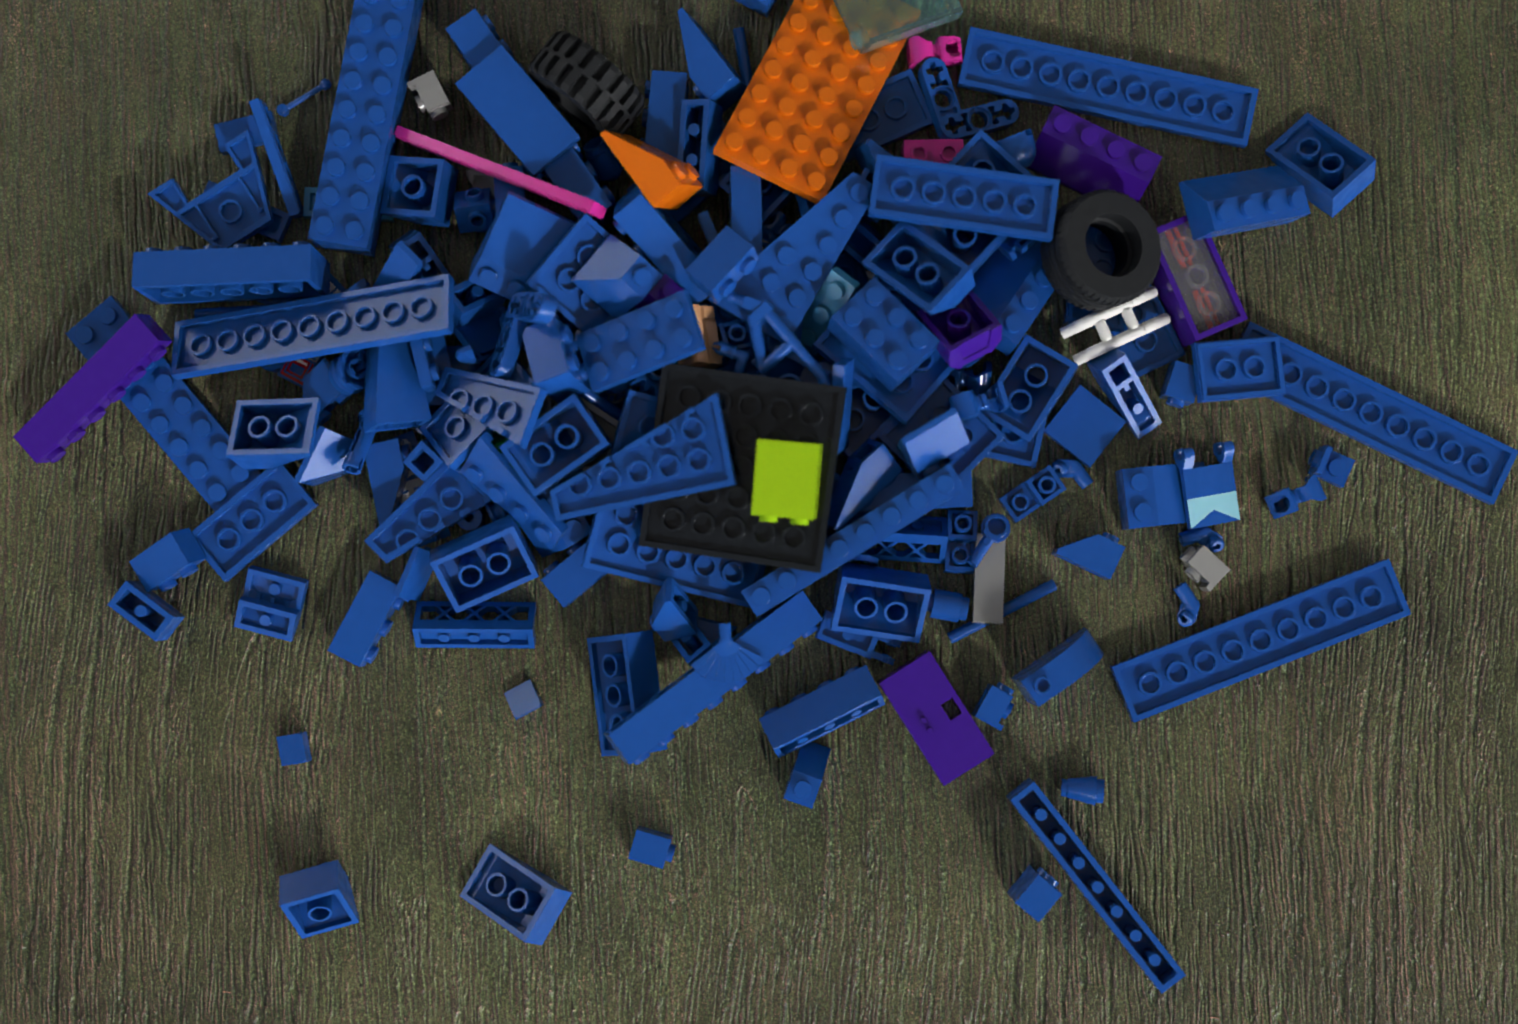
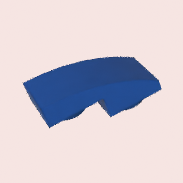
(732, 329)
(1031, 494)
(961, 541)

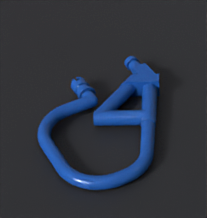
(765, 363)

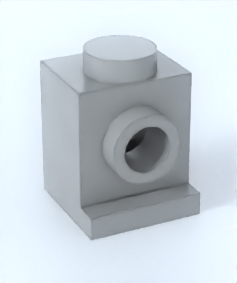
(431, 95)
(1203, 567)

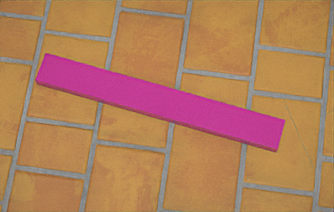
(501, 172)

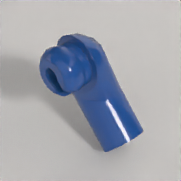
(1203, 536)
(1188, 607)

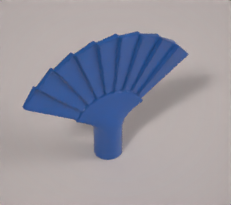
(727, 659)

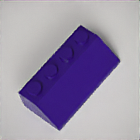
(1091, 157)

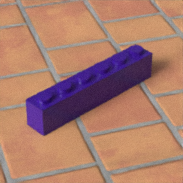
(93, 389)

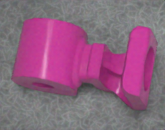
(945, 48)

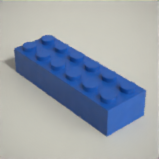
(231, 273)

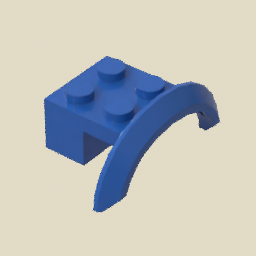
(476, 321)

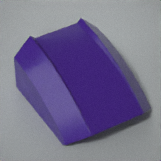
(963, 331)

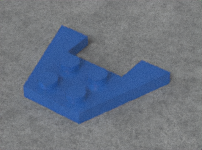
(231, 208)

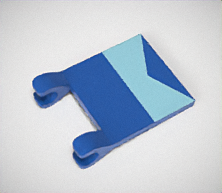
(1208, 489)

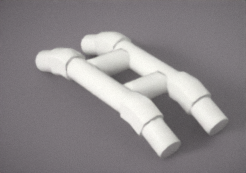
(1111, 342)

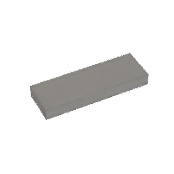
(989, 585)

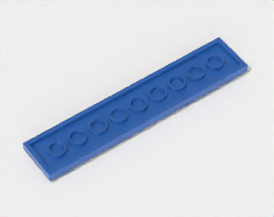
(1108, 87)
(314, 327)
(1390, 422)
(1260, 640)

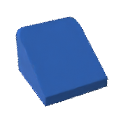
(523, 699)
(294, 748)

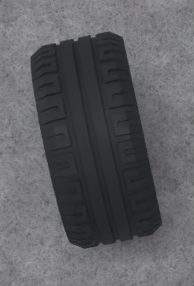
(1133, 240)

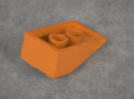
(659, 176)

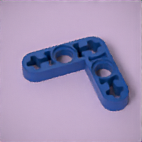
(952, 113)
(522, 309)

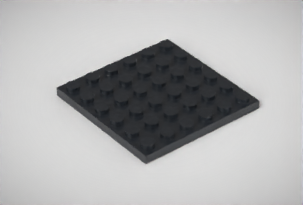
(721, 519)

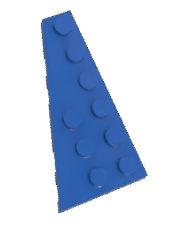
(803, 256)
(668, 462)

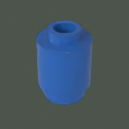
(602, 159)
(948, 606)

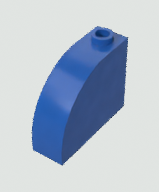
(1058, 668)

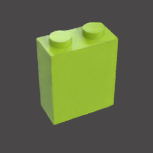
(786, 480)

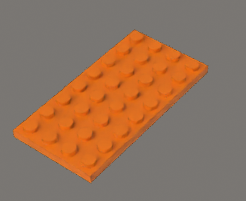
(806, 102)

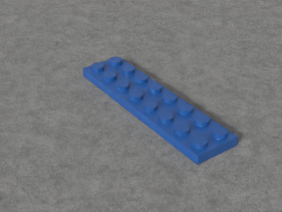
(170, 413)

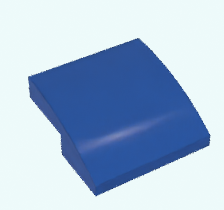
(271, 603)

